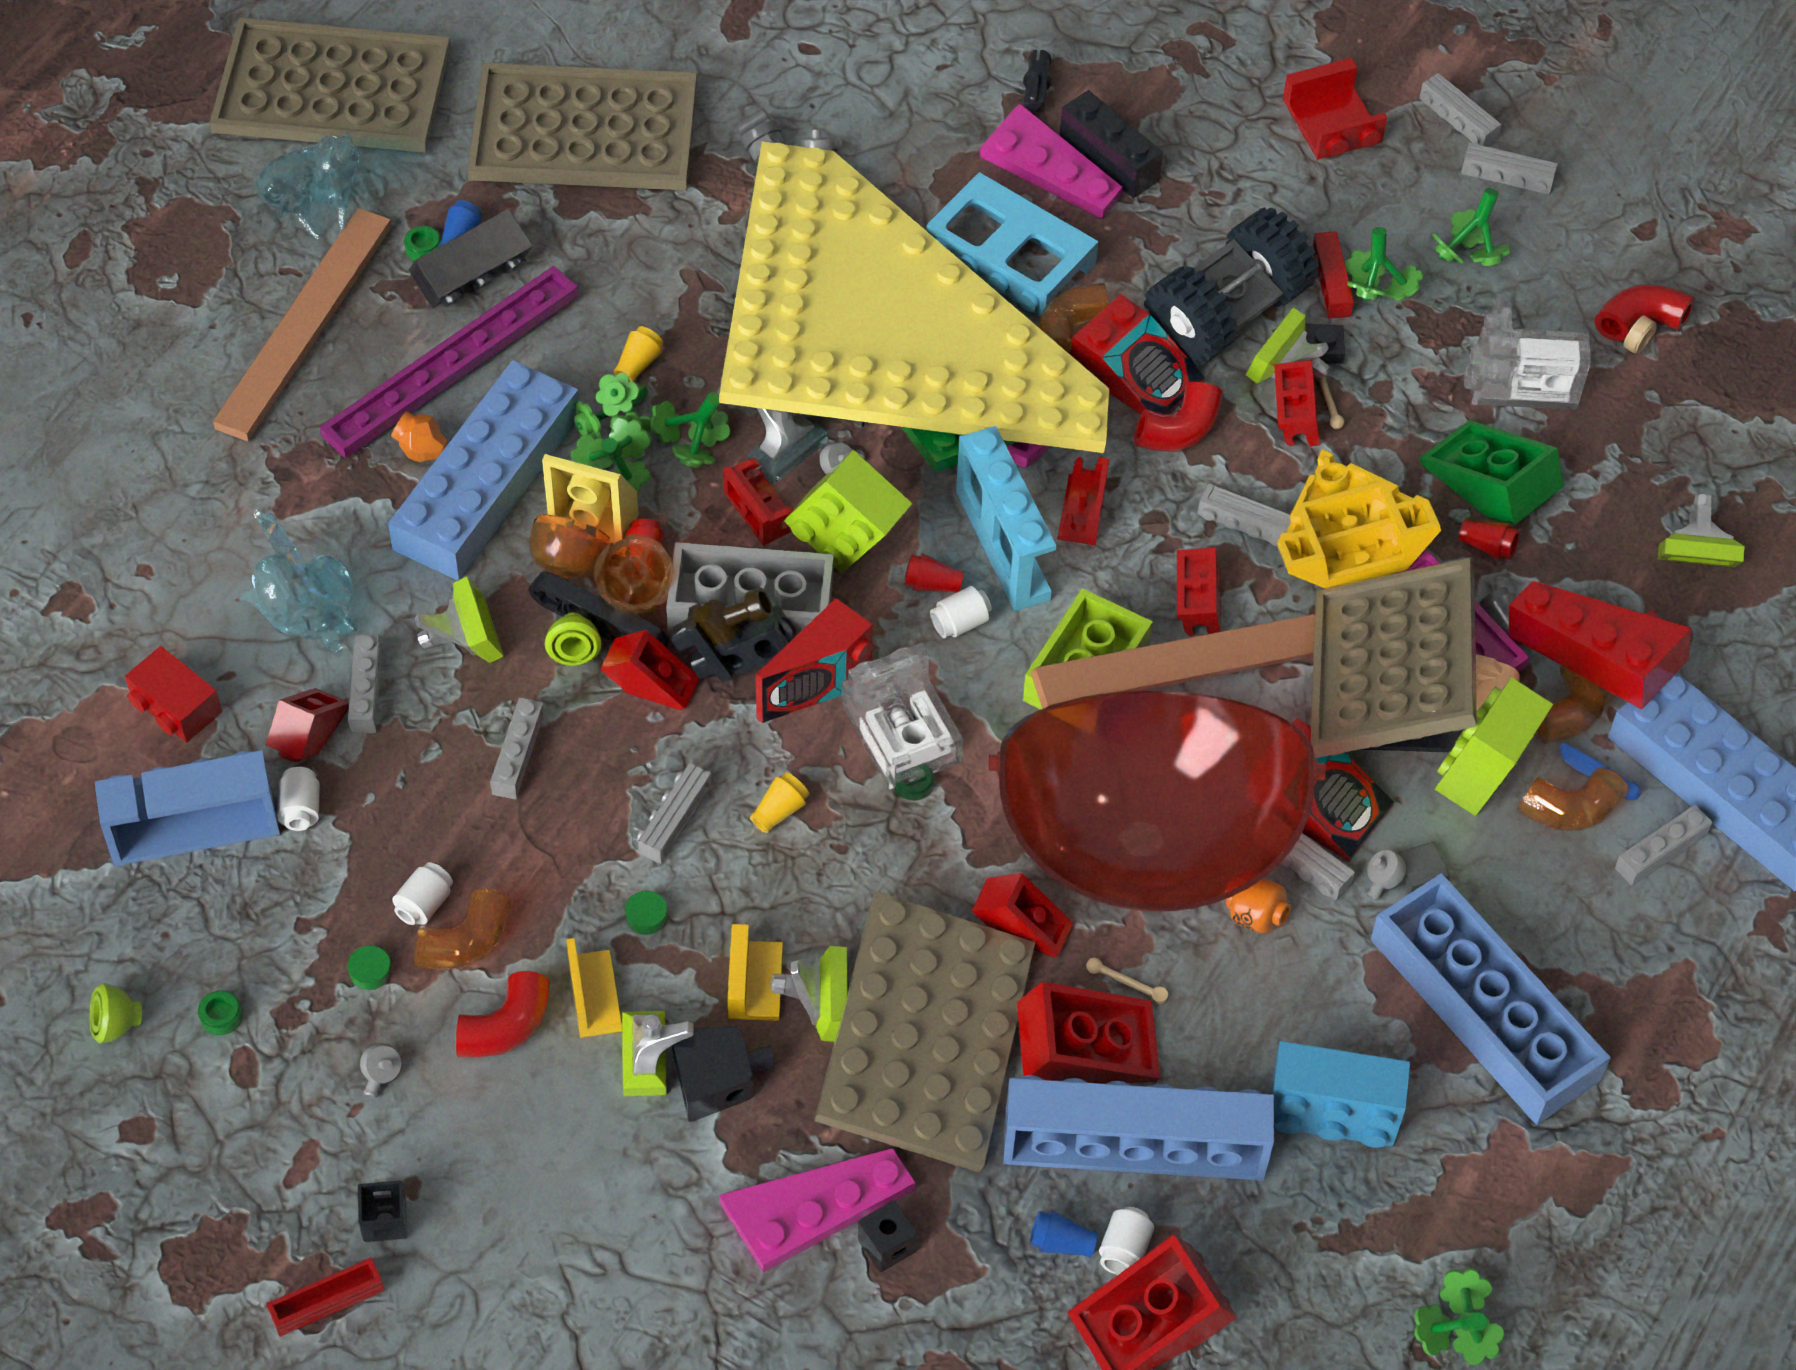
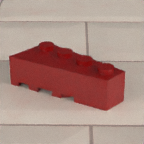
(1600, 641)

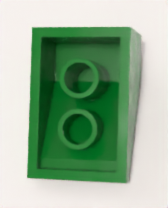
(1496, 470)

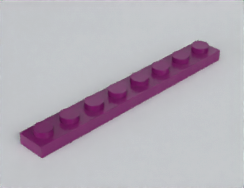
(448, 361)

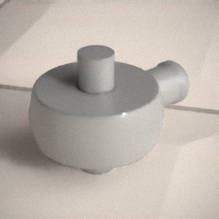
(823, 143)
(833, 454)
(1385, 871)
(379, 1065)

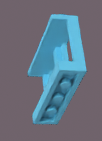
(1020, 222)
(1003, 516)

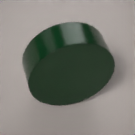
(918, 788)

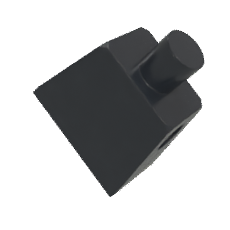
(717, 1069)

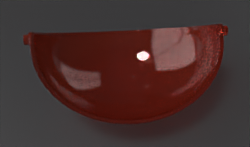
(1156, 795)

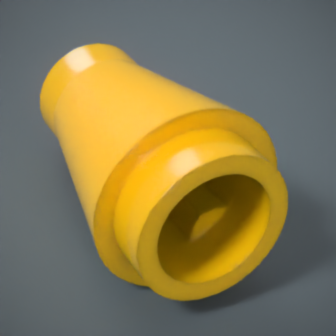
(639, 352)
(779, 802)

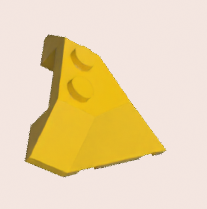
(1354, 526)

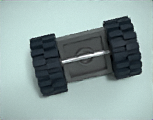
(1257, 268)

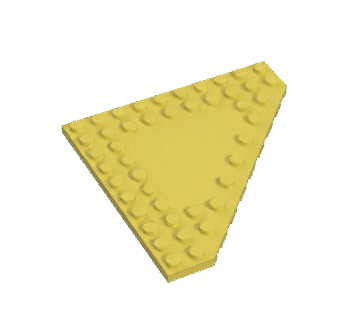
(879, 323)

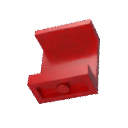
(1331, 109)

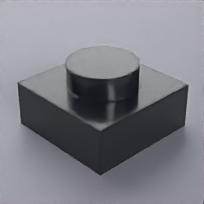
(1333, 336)

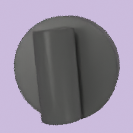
(759, 129)

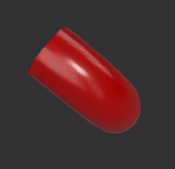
(1654, 301)
(1186, 426)
(510, 1024)

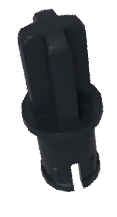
(1037, 80)

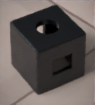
(372, 1206)
(882, 1246)

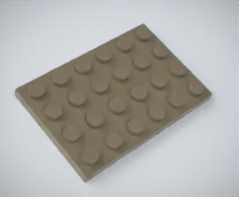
(331, 82)
(583, 126)
(1394, 659)
(926, 1032)

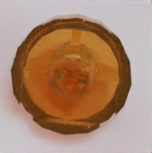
(565, 548)
(634, 575)

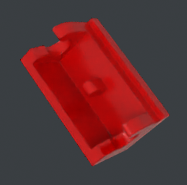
(1297, 401)
(756, 501)
(1083, 502)
(1199, 589)

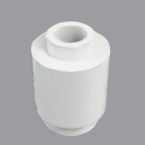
(961, 612)
(298, 798)
(422, 894)
(1125, 1239)

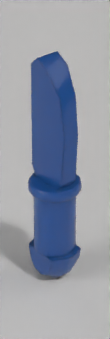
(1586, 765)

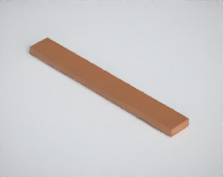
(302, 325)
(1177, 661)

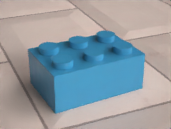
(1338, 1094)

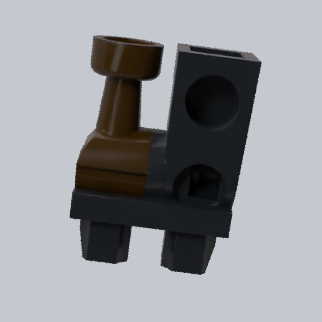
(724, 644)

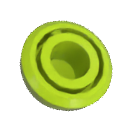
(573, 640)
(112, 1013)

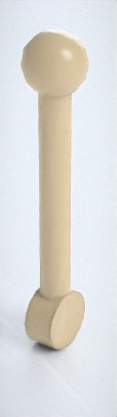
(1336, 420)
(1158, 994)

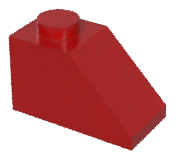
(649, 670)
(305, 723)
(1021, 909)

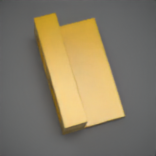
(750, 977)
(594, 991)

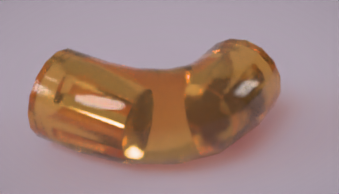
(1071, 310)
(1574, 712)
(1577, 808)
(468, 940)

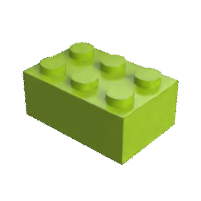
(847, 511)
(1088, 630)
(1493, 747)

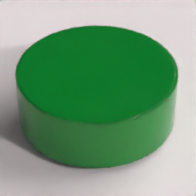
(421, 241)
(646, 912)
(369, 967)
(220, 1012)

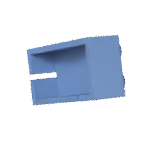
(187, 807)

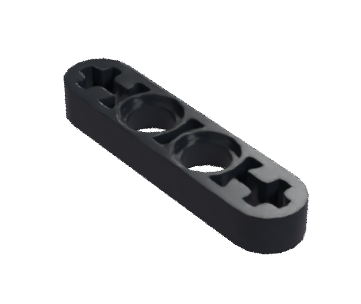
(565, 598)

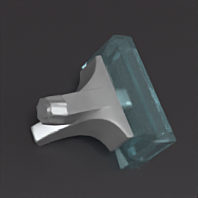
(786, 443)

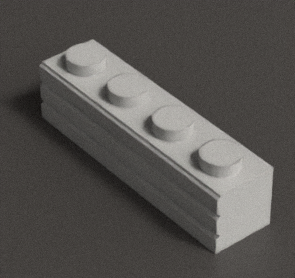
(1460, 111)
(1509, 168)
(1243, 514)
(365, 684)
(517, 748)
(674, 813)
(1663, 845)
(1319, 868)

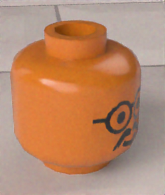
(1260, 907)

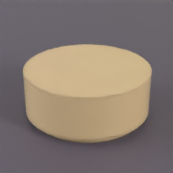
(1640, 335)

